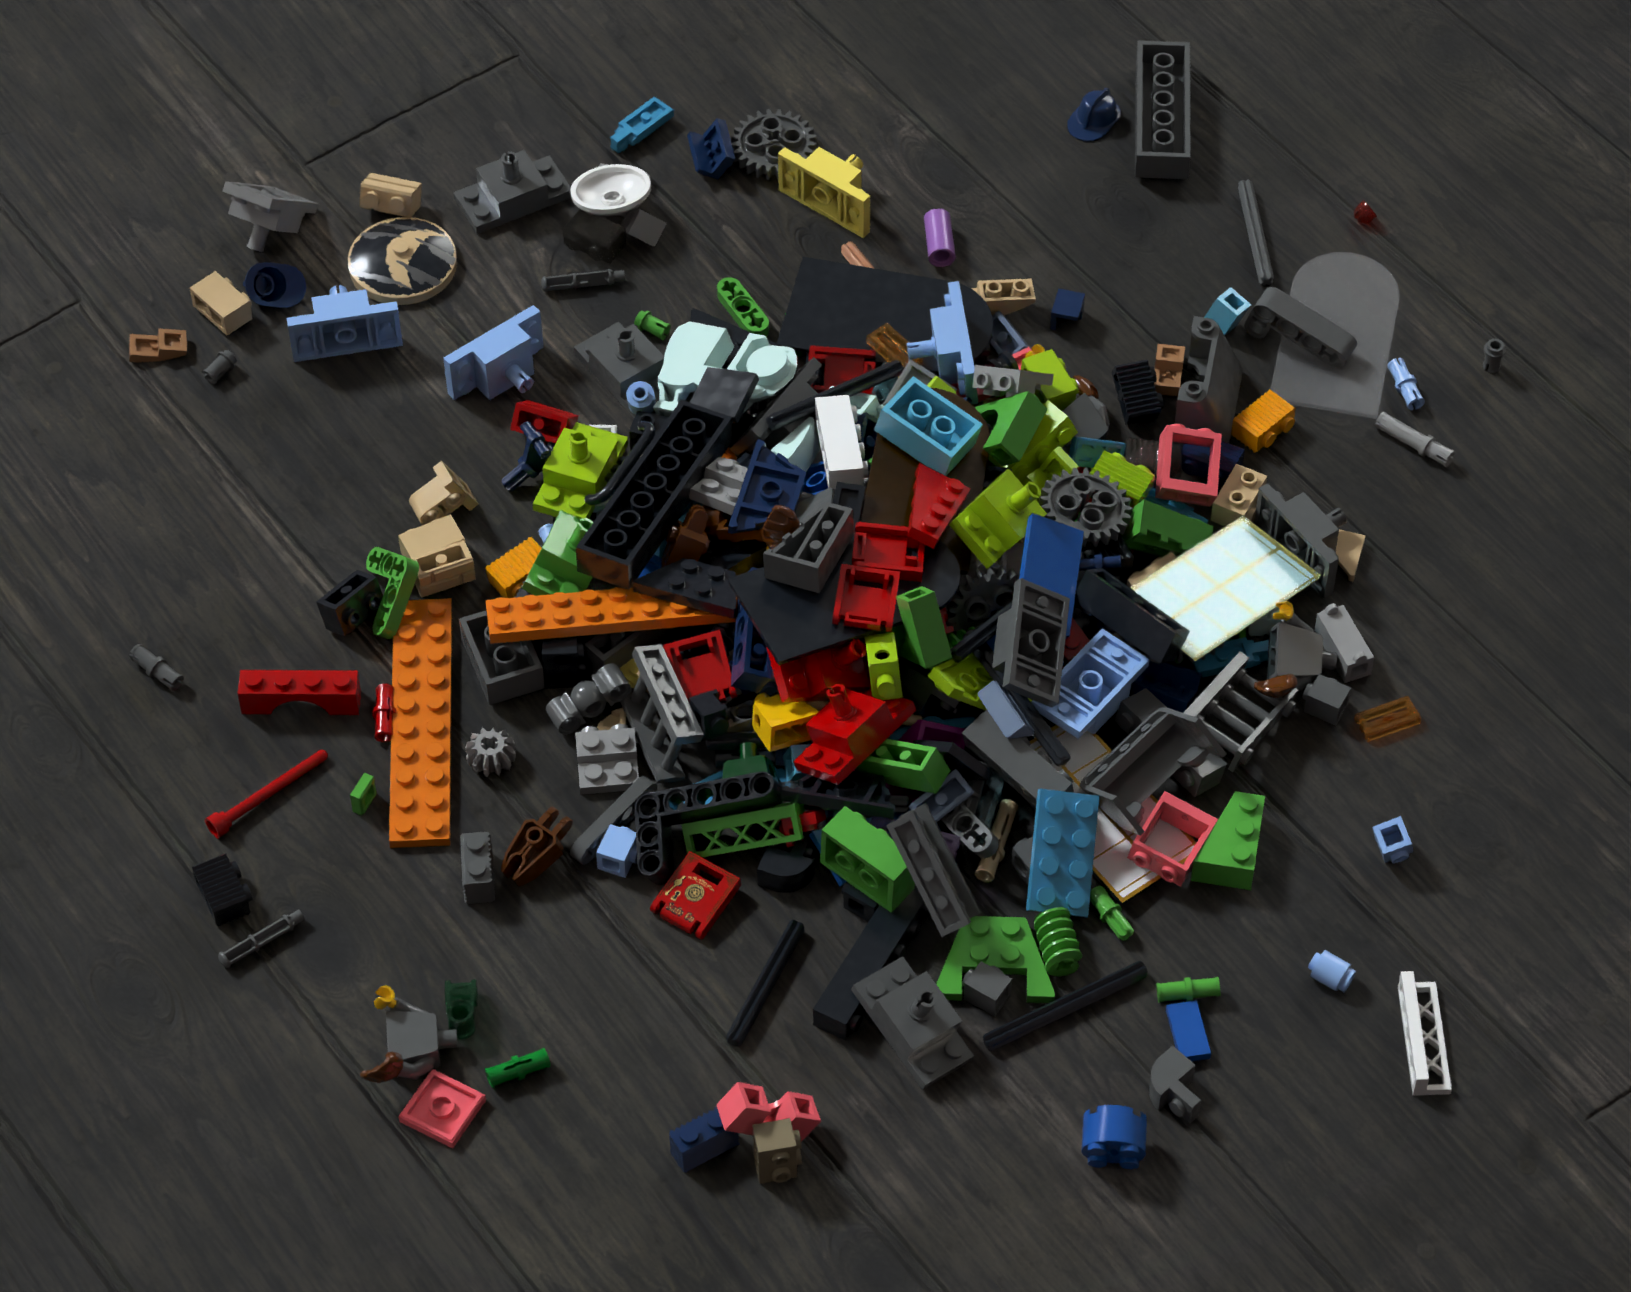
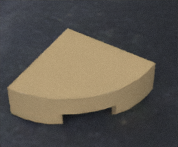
(617, 717)

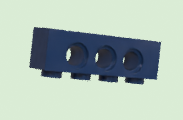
(750, 657)

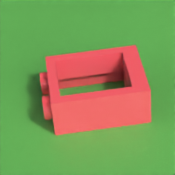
(1184, 490)
(1173, 812)

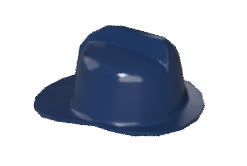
(1094, 116)
(275, 285)

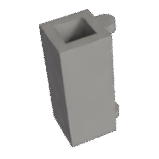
(1344, 639)

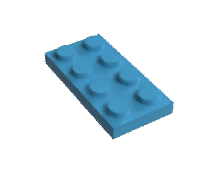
(1062, 851)

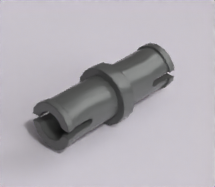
(156, 667)

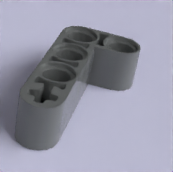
(1300, 326)

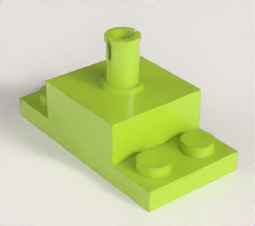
(578, 469)
(998, 517)

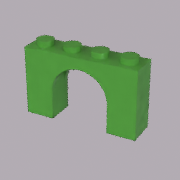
(1013, 425)
(922, 632)

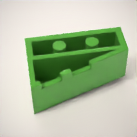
(1232, 844)

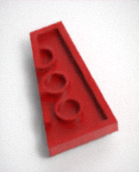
(934, 504)

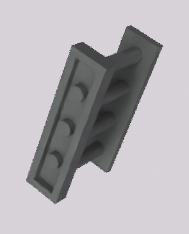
(1222, 688)
(673, 707)
(933, 869)

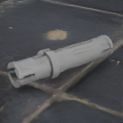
(1423, 444)

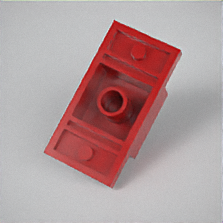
(813, 675)
(849, 732)

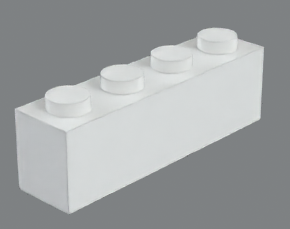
(839, 440)

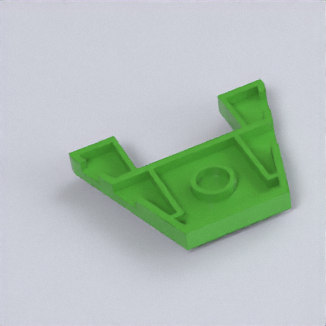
(998, 943)

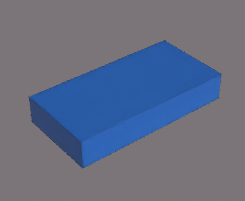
(1188, 1030)

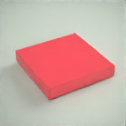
(442, 1108)

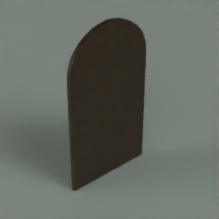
(893, 478)

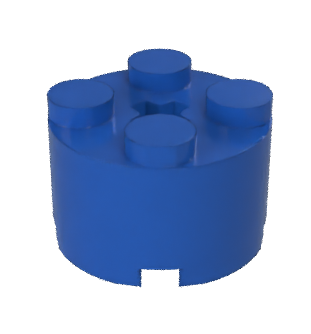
(1114, 1136)

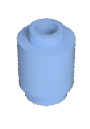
(634, 394)
(1331, 971)

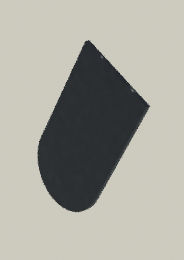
(846, 302)
(800, 620)

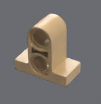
(441, 495)

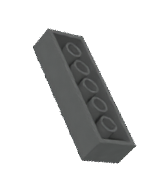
(1162, 110)

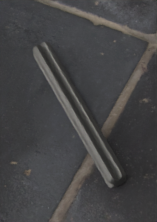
(1255, 232)

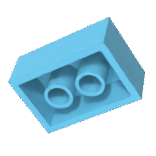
(928, 426)

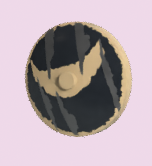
(402, 260)

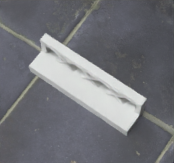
(1416, 1037)

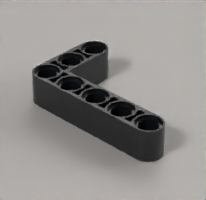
(693, 810)

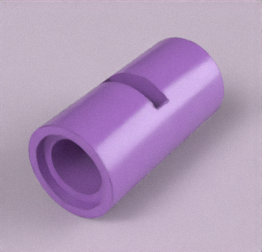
(939, 237)

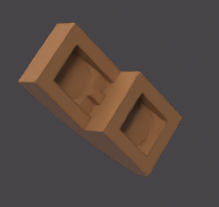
(152, 348)
(1169, 369)

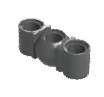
(588, 699)

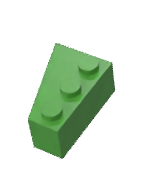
(1163, 531)

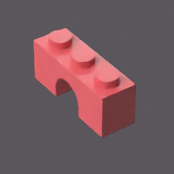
(748, 1106)

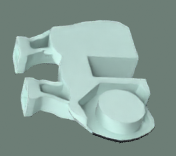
(702, 346)

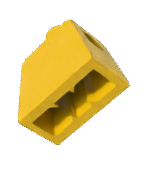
(780, 722)

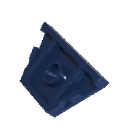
(767, 483)

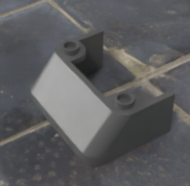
(1146, 761)

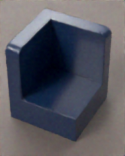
(1067, 306)

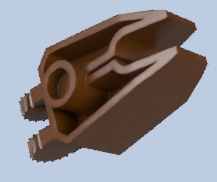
(687, 538)
(535, 847)

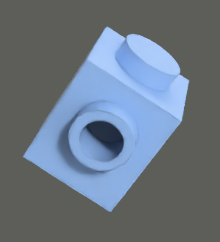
(1393, 840)
(617, 851)

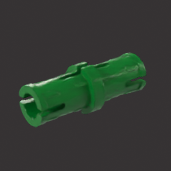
(517, 1067)

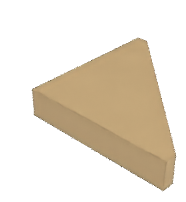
(1349, 551)

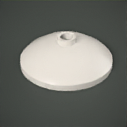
(610, 189)

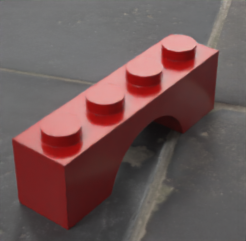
(331, 689)

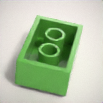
(866, 858)

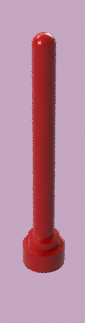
(221, 822)

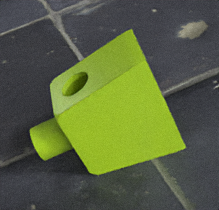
(883, 672)

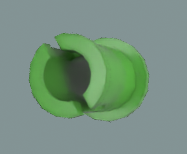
(651, 324)

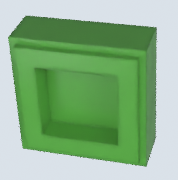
(363, 794)

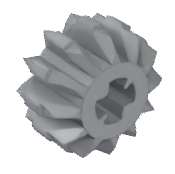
(490, 751)

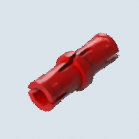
(384, 712)

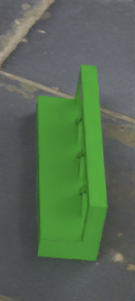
(746, 818)

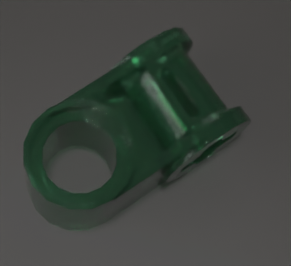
(460, 1003)

